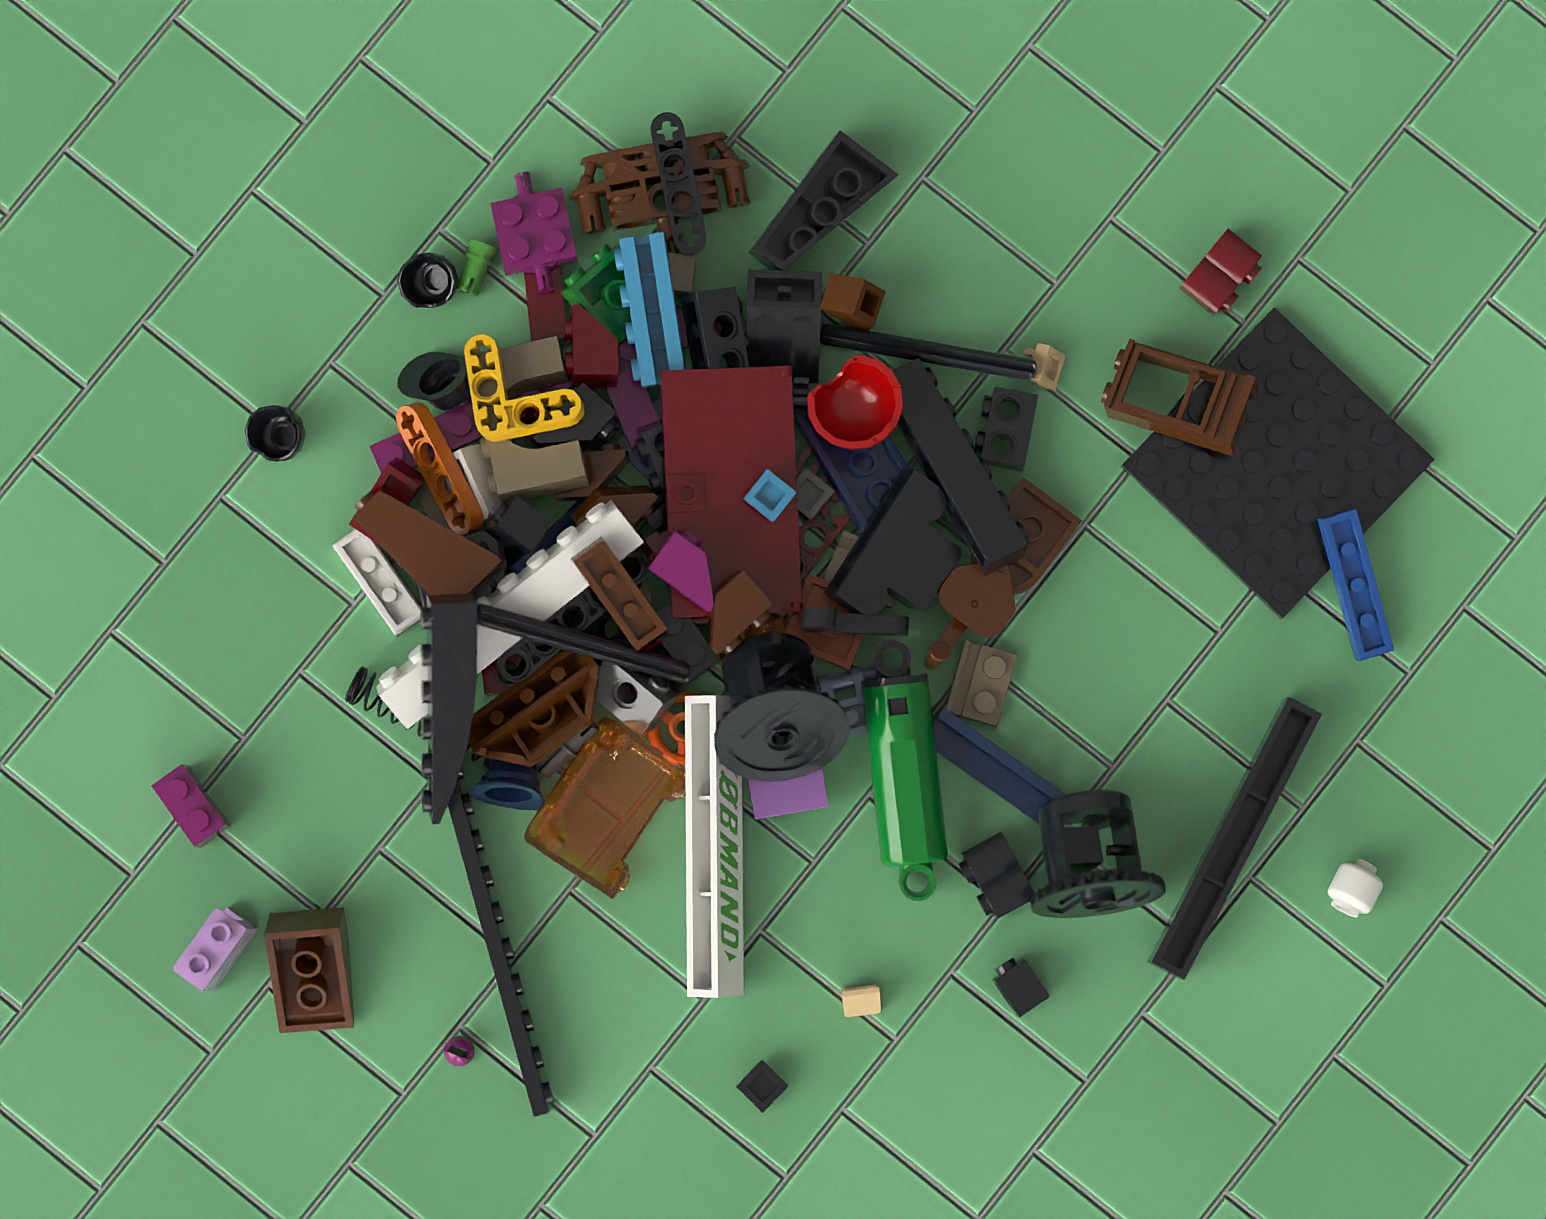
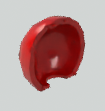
(857, 405)

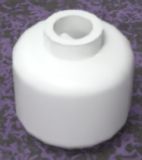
(1355, 888)

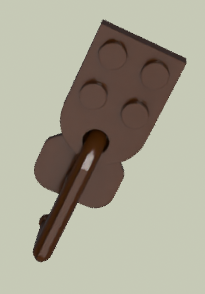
(988, 600)

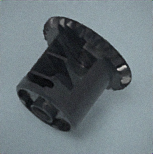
(781, 702)
(1076, 851)

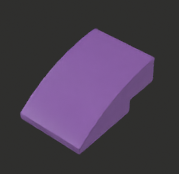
(788, 796)

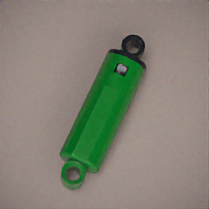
(904, 770)

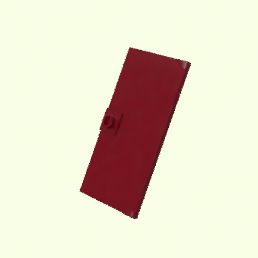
(717, 443)

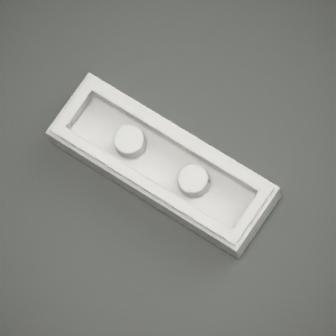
(379, 581)

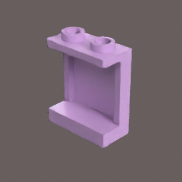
(215, 949)

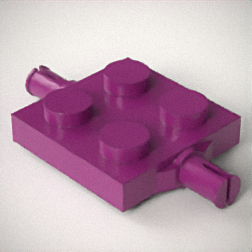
(534, 232)

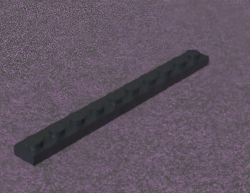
(499, 950)

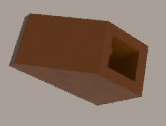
(852, 300)
(601, 469)
(632, 501)
(735, 608)

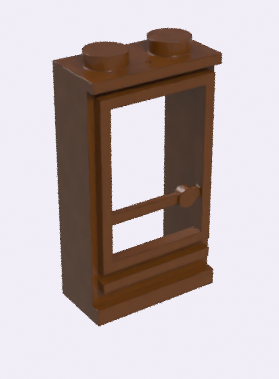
(1222, 416)

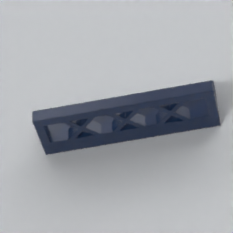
(992, 765)

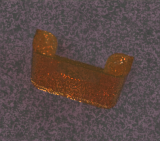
(605, 805)

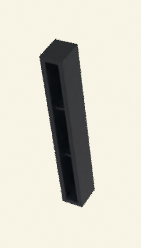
(1234, 838)

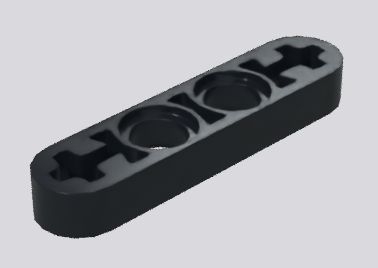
(675, 184)

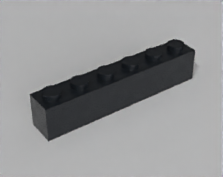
(951, 464)

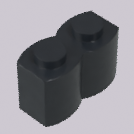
(997, 876)

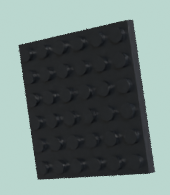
(1302, 454)

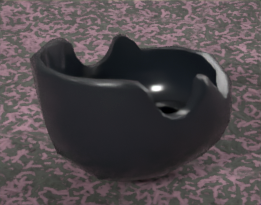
(428, 280)
(275, 433)

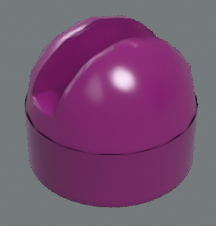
(462, 1043)

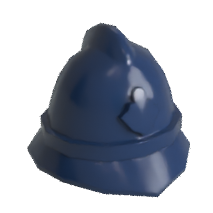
(509, 786)

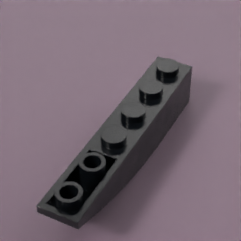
(449, 693)

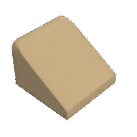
(861, 1000)

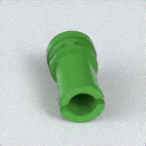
(478, 257)

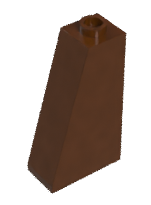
(425, 548)

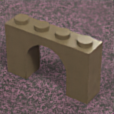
(524, 470)

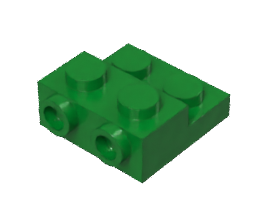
(599, 291)

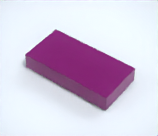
(632, 406)

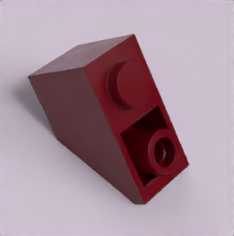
(593, 351)

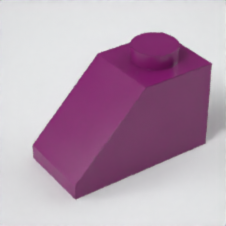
(684, 568)

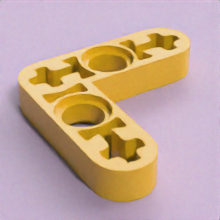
(510, 410)

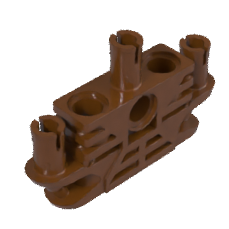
(639, 168)

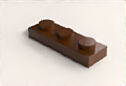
(619, 593)

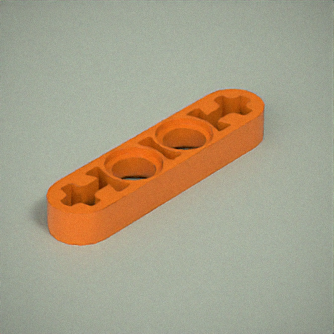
(443, 465)

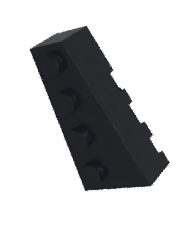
(828, 194)

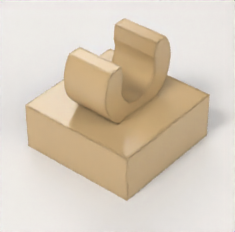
(1049, 365)

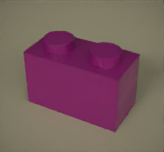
(190, 806)

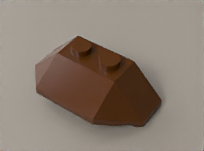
(538, 712)

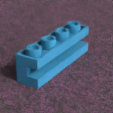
(652, 307)

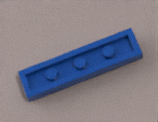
(1355, 584)

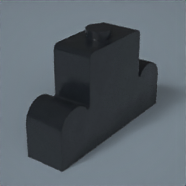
(898, 551)

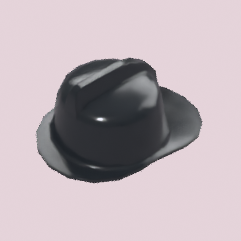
(437, 379)

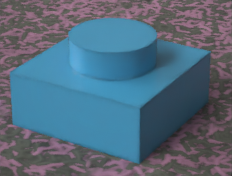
(769, 495)

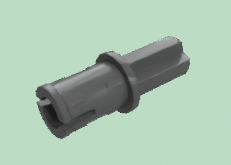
(555, 760)

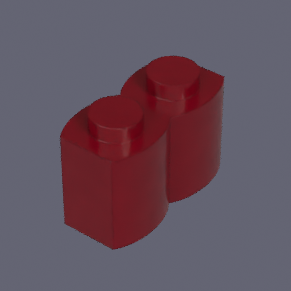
(1221, 272)

